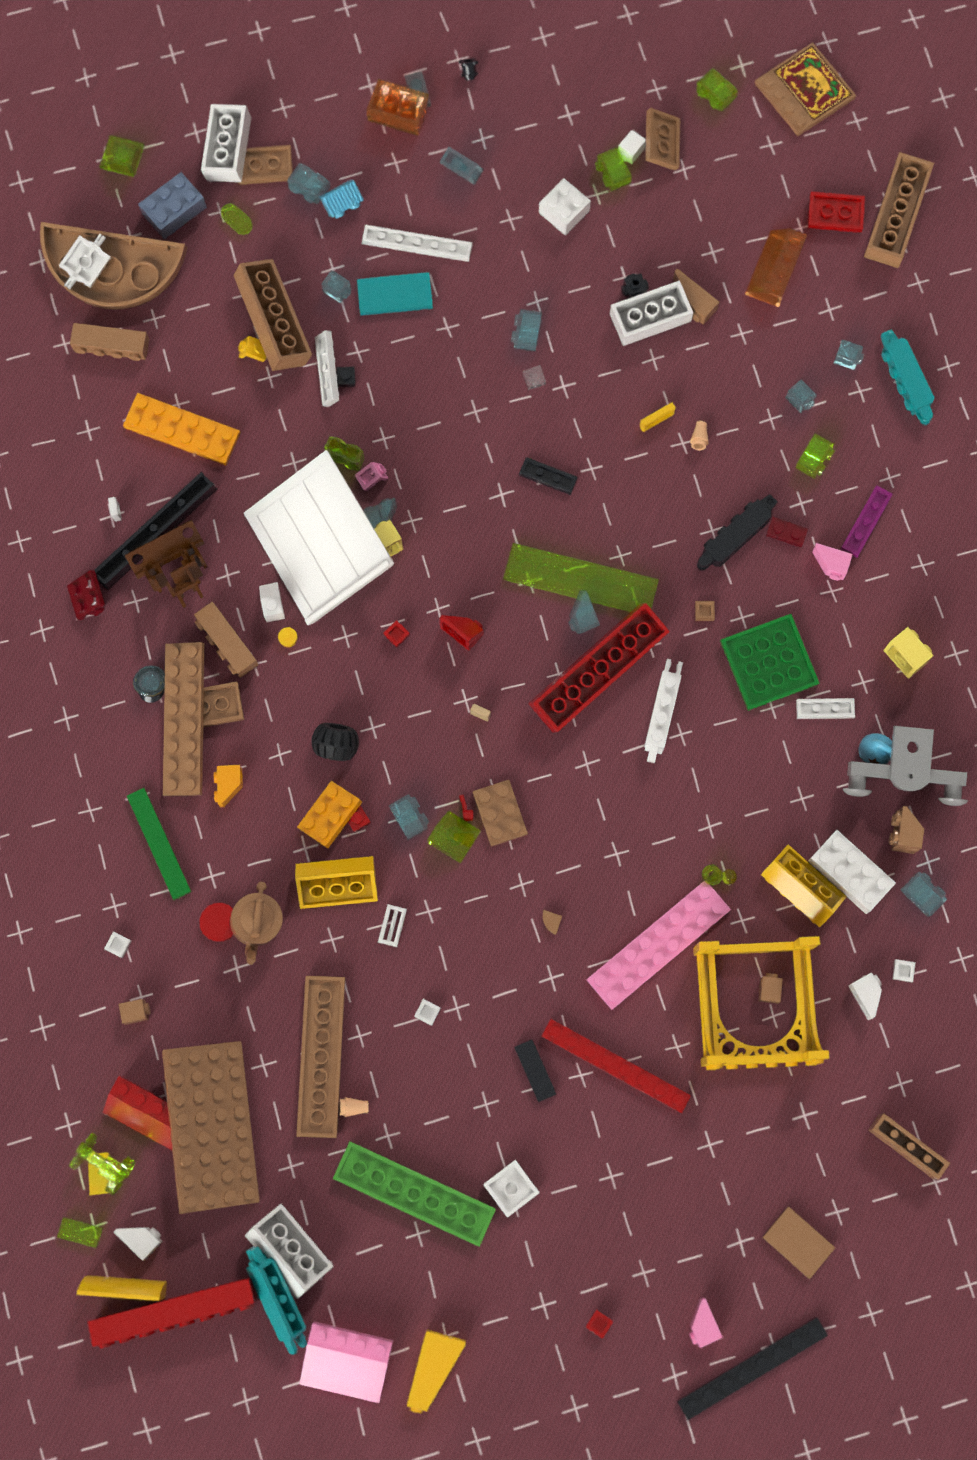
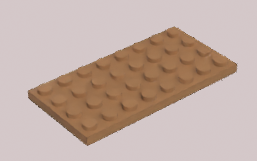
(210, 1127)

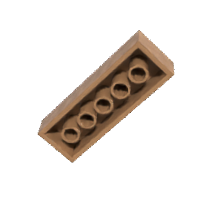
(898, 210)
(272, 314)

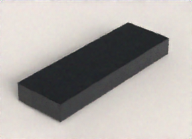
(548, 476)
(535, 1070)

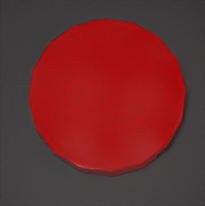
(216, 922)

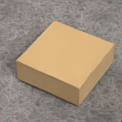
(480, 712)

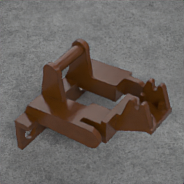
(166, 549)

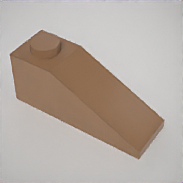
(701, 302)

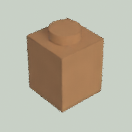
(770, 988)
(134, 1011)

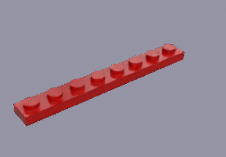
(616, 1066)

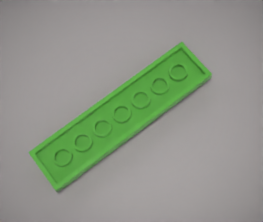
(414, 1193)

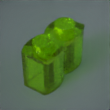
(716, 90)
(613, 169)
(348, 454)
(814, 456)

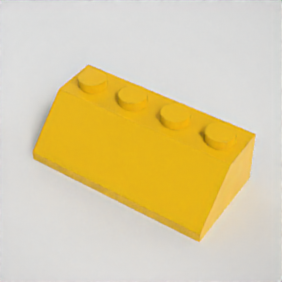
(336, 882)
(803, 886)

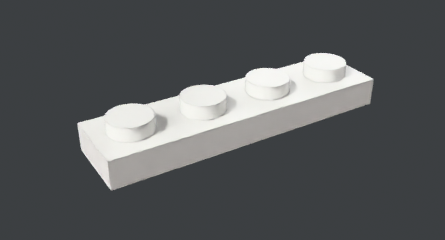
(326, 368)

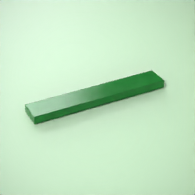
(159, 844)

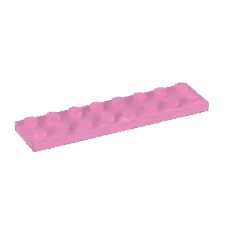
(658, 945)

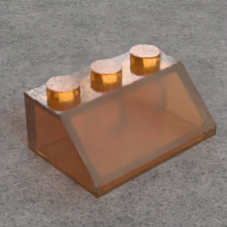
(397, 107)

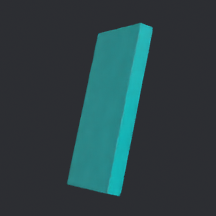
(394, 293)

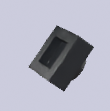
(345, 376)

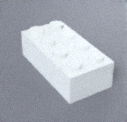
(226, 143)
(651, 313)
(851, 872)
(292, 1248)

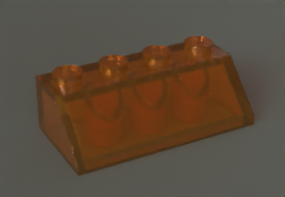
(776, 265)

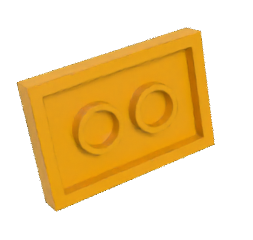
(329, 814)

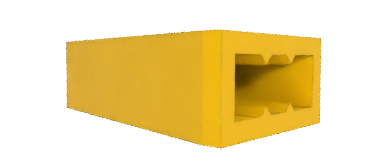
(434, 1364)

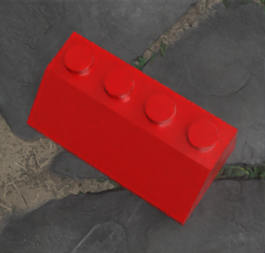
(139, 1110)

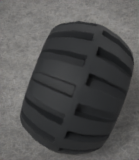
(335, 741)

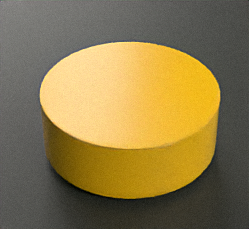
(287, 637)

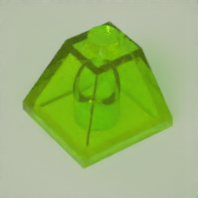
(121, 155)
(453, 836)

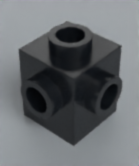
(634, 285)

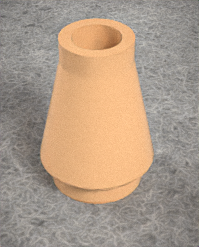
(700, 437)
(352, 1107)

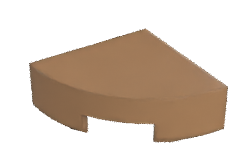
(551, 921)

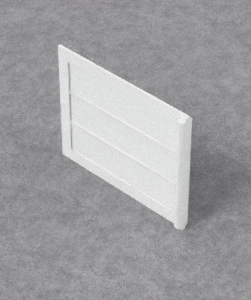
(318, 538)

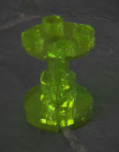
(108, 1168)

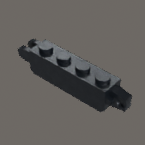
(737, 534)

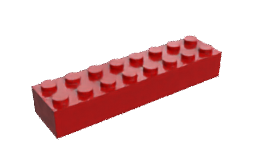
(599, 667)
(172, 1311)

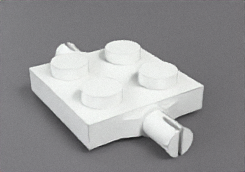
(85, 261)

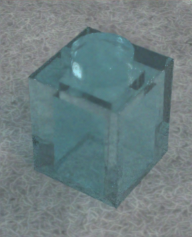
(336, 286)
(849, 355)
(801, 396)

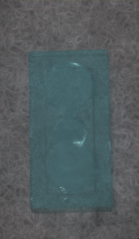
(417, 82)

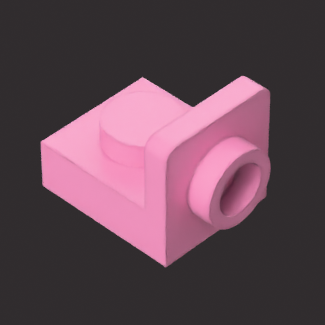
(371, 475)

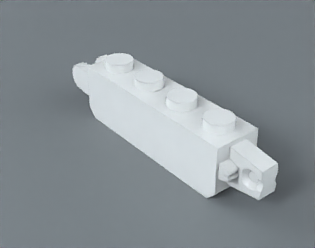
(662, 711)

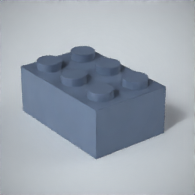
(172, 205)

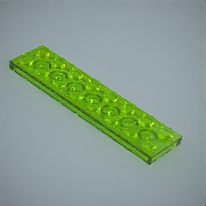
(570, 575)

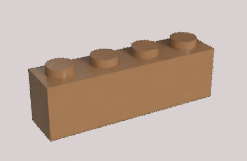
(109, 341)
(226, 640)
(909, 1146)

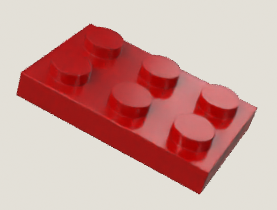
(836, 212)

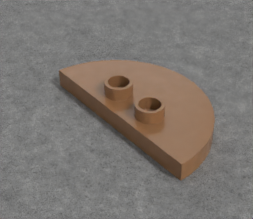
(133, 276)

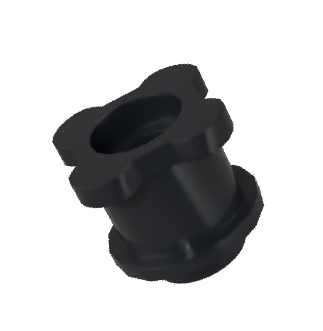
(468, 68)

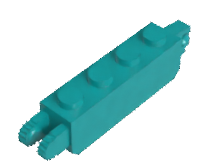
(908, 376)
(276, 1299)

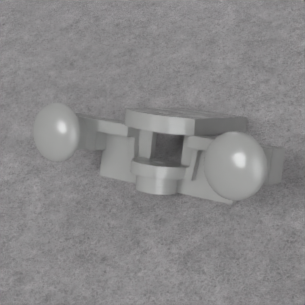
(907, 769)

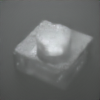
(534, 377)

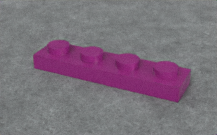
(866, 521)

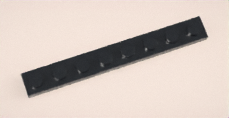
(752, 1368)

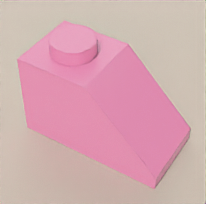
(832, 561)
(704, 1325)

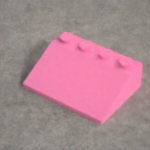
(346, 1362)

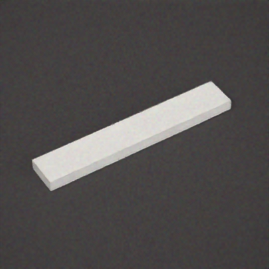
(417, 243)

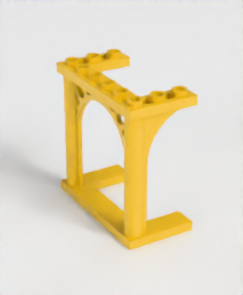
(809, 1046)

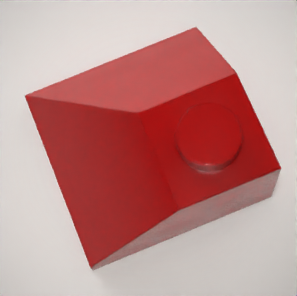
(462, 630)

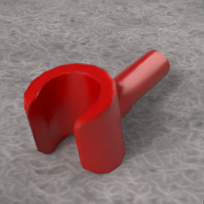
(467, 814)

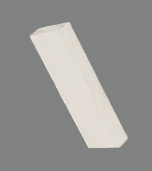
(825, 708)

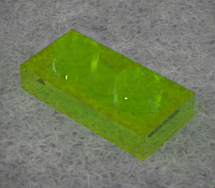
(79, 1232)

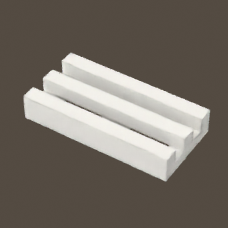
(399, 929)

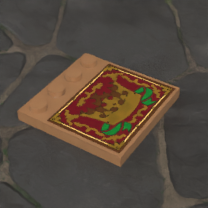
(805, 89)

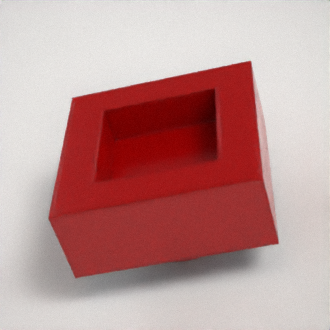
(396, 634)
(358, 820)
(599, 1324)

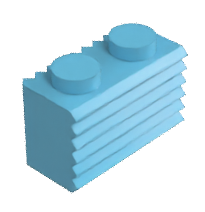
(341, 199)

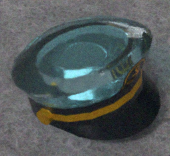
(150, 683)

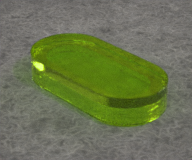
(236, 219)

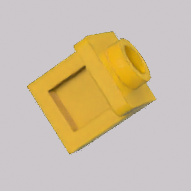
(251, 348)

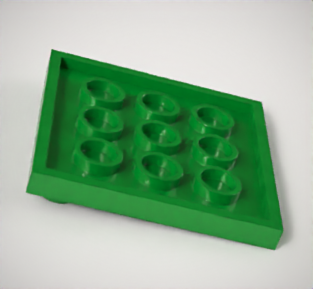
(769, 662)

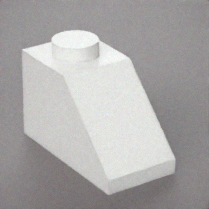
(271, 602)
(867, 993)
(140, 1240)

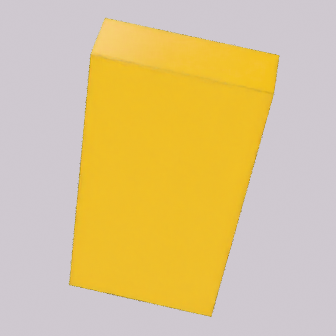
(657, 417)
(97, 1182)

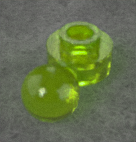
(728, 876)

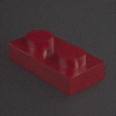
(787, 532)

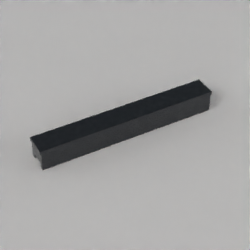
(165, 520)

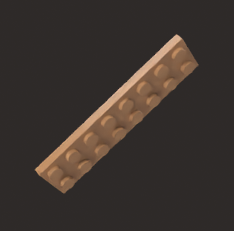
(183, 719)
(321, 1057)

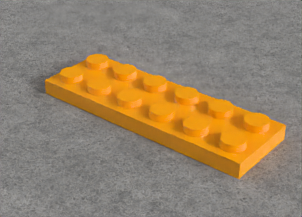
(181, 429)

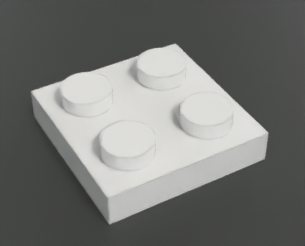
(511, 1188)

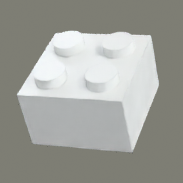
(564, 206)

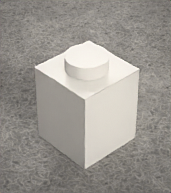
(632, 146)

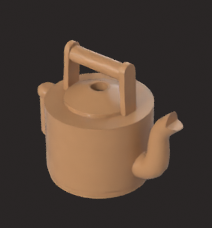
(259, 929)

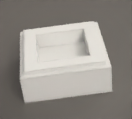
(115, 509)
(117, 945)
(903, 970)
(427, 1012)

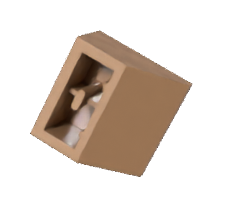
(907, 832)

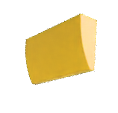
(122, 1288)

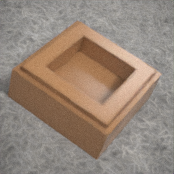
(704, 611)

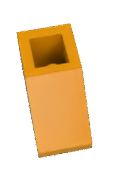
(229, 783)

